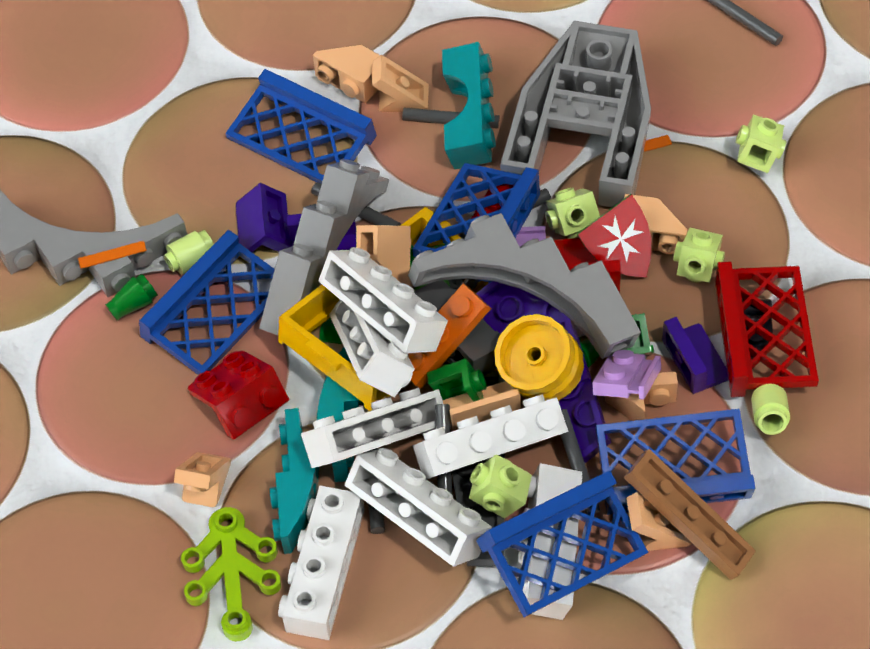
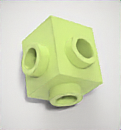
(760, 143)
(571, 211)
(698, 255)
(500, 486)

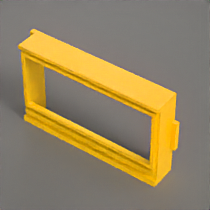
(314, 309)

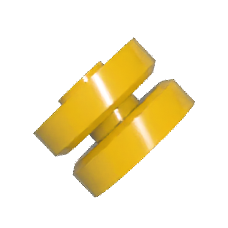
(539, 357)

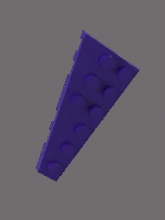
(583, 407)

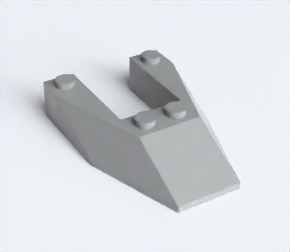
(590, 86)

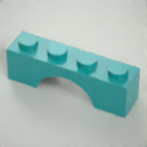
(469, 135)

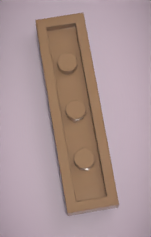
(690, 514)

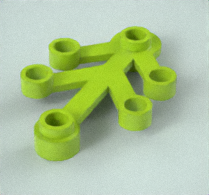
(229, 566)

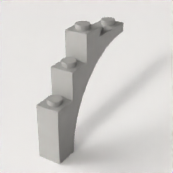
(321, 228)
(30, 239)
(537, 267)

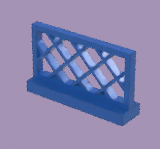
(308, 104)
(514, 203)
(188, 292)
(709, 488)
(541, 520)

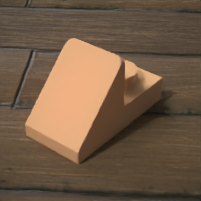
(398, 87)
(661, 392)
(202, 478)
(652, 526)

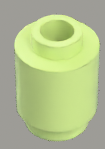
(187, 251)
(770, 408)

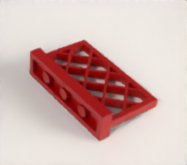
(736, 338)

